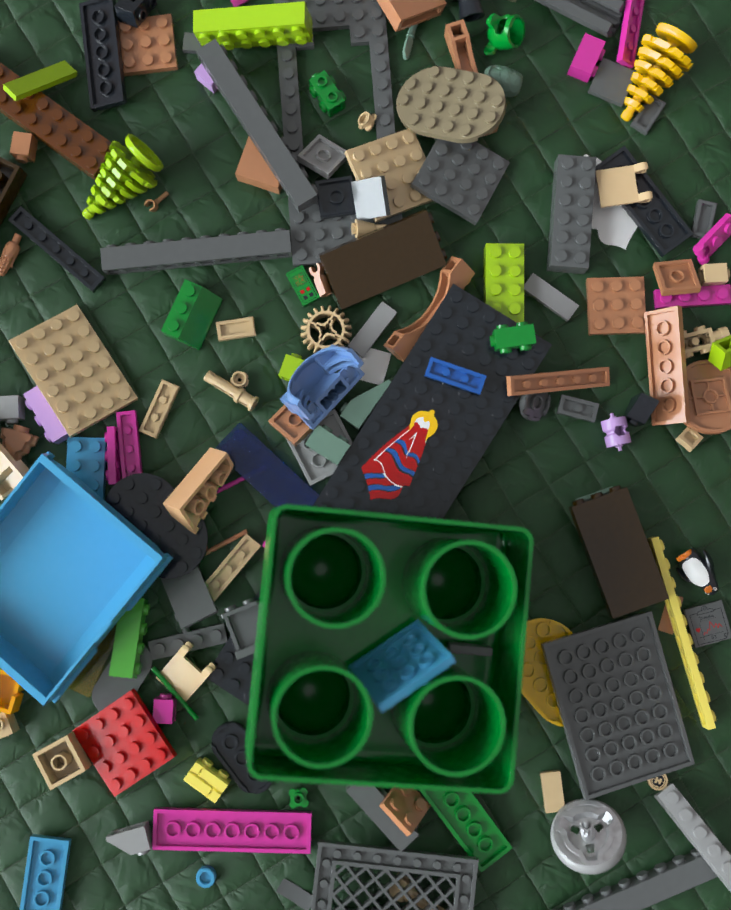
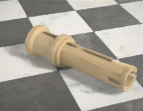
(238, 394)

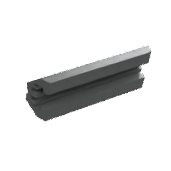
(597, 15)

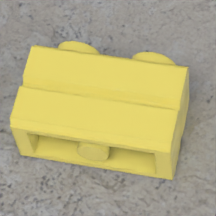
(207, 779)

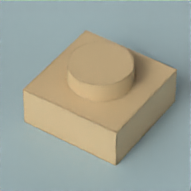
(689, 439)

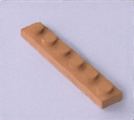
(557, 381)

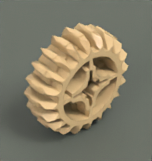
(319, 327)

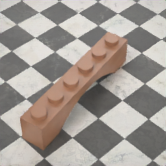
(460, 47)
(404, 339)

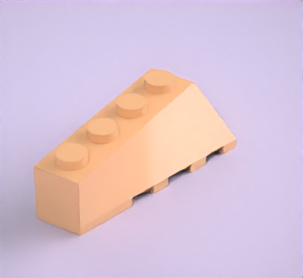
(199, 488)

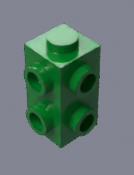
(324, 89)
(515, 337)

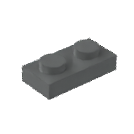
(577, 408)

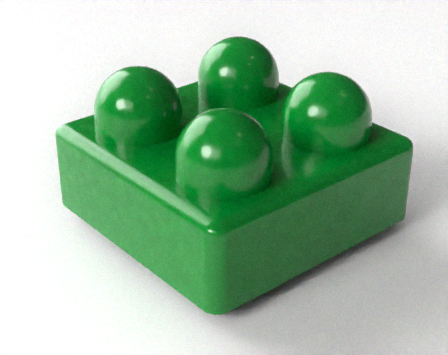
(345, 586)

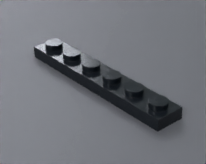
(57, 249)

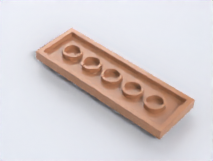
(667, 365)

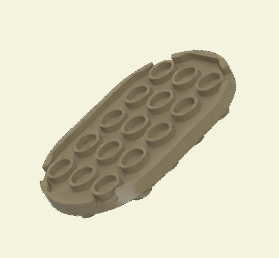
(451, 104)

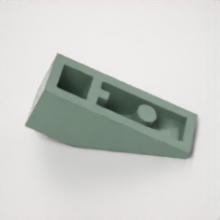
(360, 407)

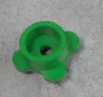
(302, 792)

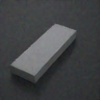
(550, 297)
(372, 329)

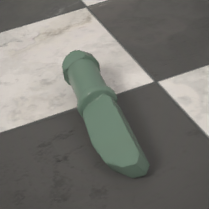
(409, 41)

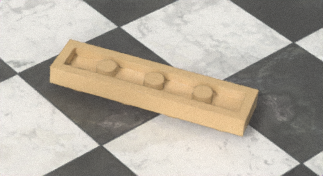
(232, 566)

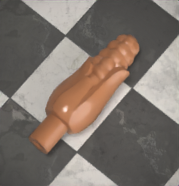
(9, 254)

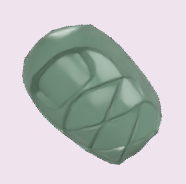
(508, 79)

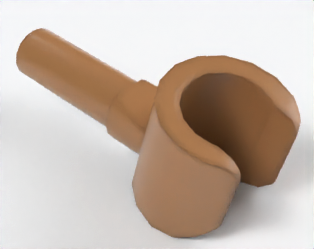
(155, 203)

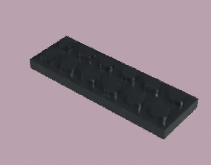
(102, 54)
(656, 218)

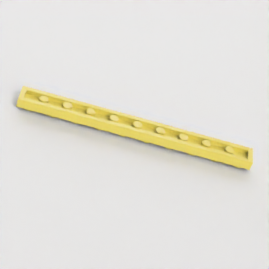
(683, 638)

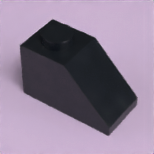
(640, 409)

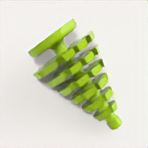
(123, 175)

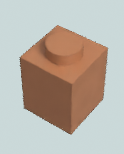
(23, 147)

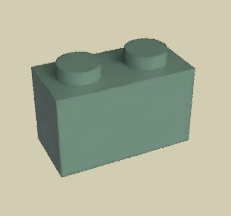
(327, 444)

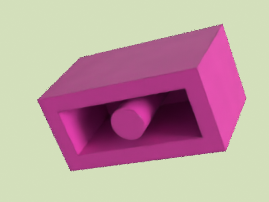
(586, 58)

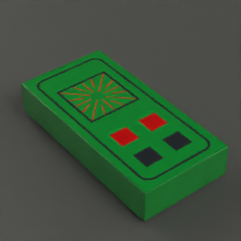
(302, 286)

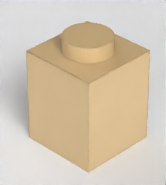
(713, 274)

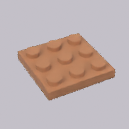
(149, 46)
(615, 305)

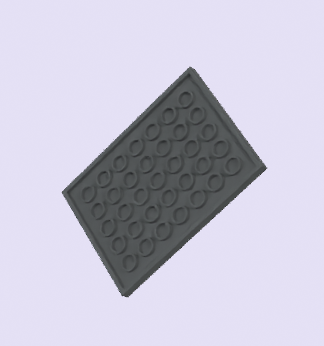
(617, 704)

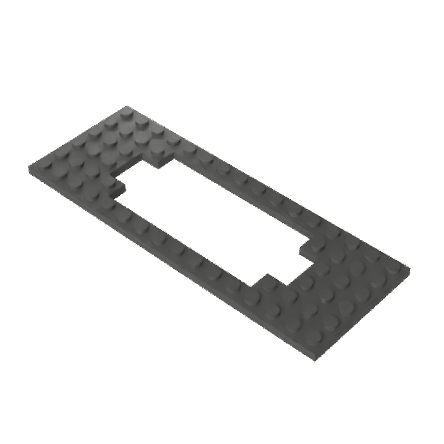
(367, 27)

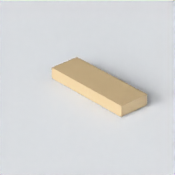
(159, 409)

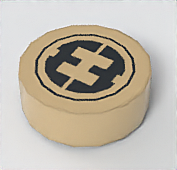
(658, 783)

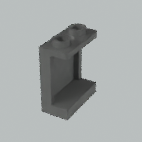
(243, 626)

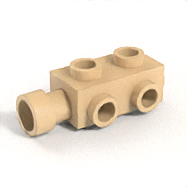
(706, 335)

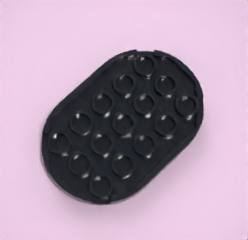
(141, 502)

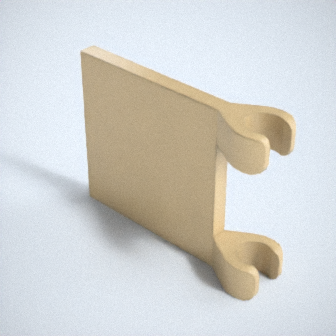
(619, 186)
(183, 674)

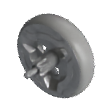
(572, 848)

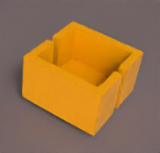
(9, 694)

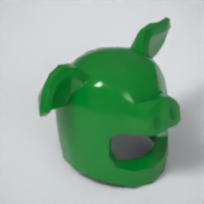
(504, 32)

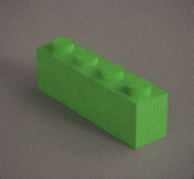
(128, 641)

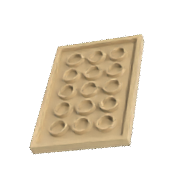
(73, 370)

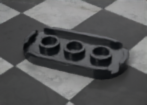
(229, 748)

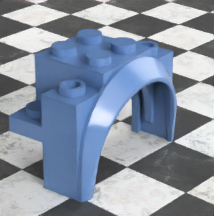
(319, 386)

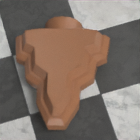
(18, 441)

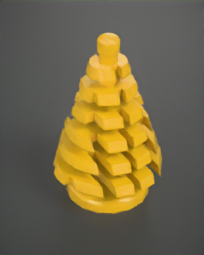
(659, 63)

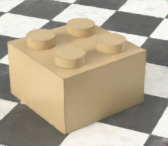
(62, 760)

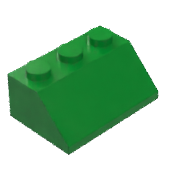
(192, 314)

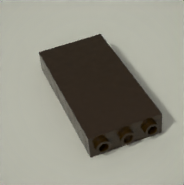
(383, 258)
(618, 551)

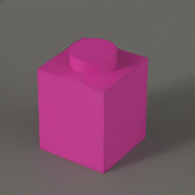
(164, 709)

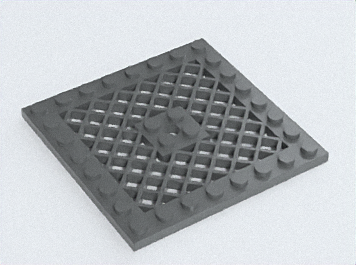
(386, 860)

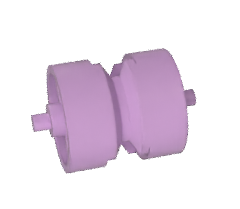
(616, 432)

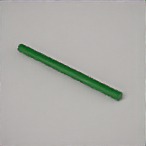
(175, 693)

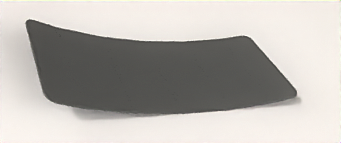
(295, 894)

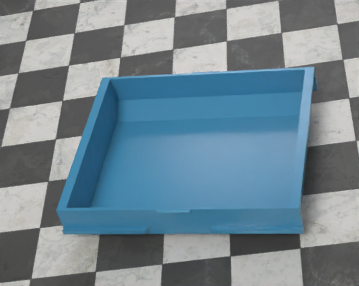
(64, 576)

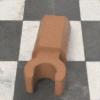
(320, 280)

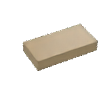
(236, 329)
(552, 790)

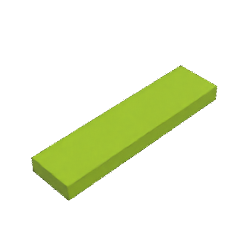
(39, 80)

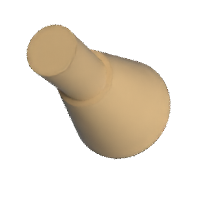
(363, 227)

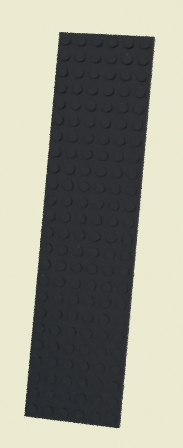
(465, 428)

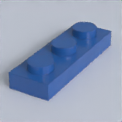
(455, 375)

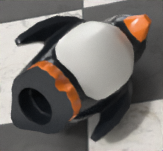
(698, 570)

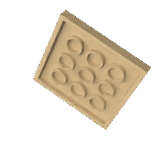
(397, 159)

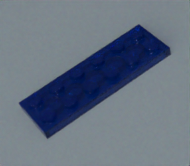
(265, 469)

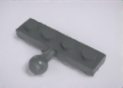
(200, 638)

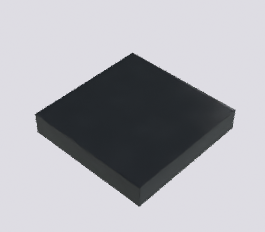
(335, 197)

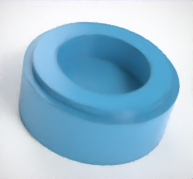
(206, 876)

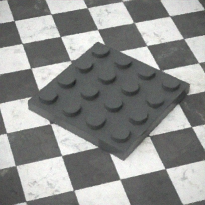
(460, 177)

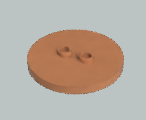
(709, 398)

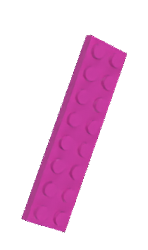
(232, 830)

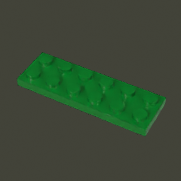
(469, 825)

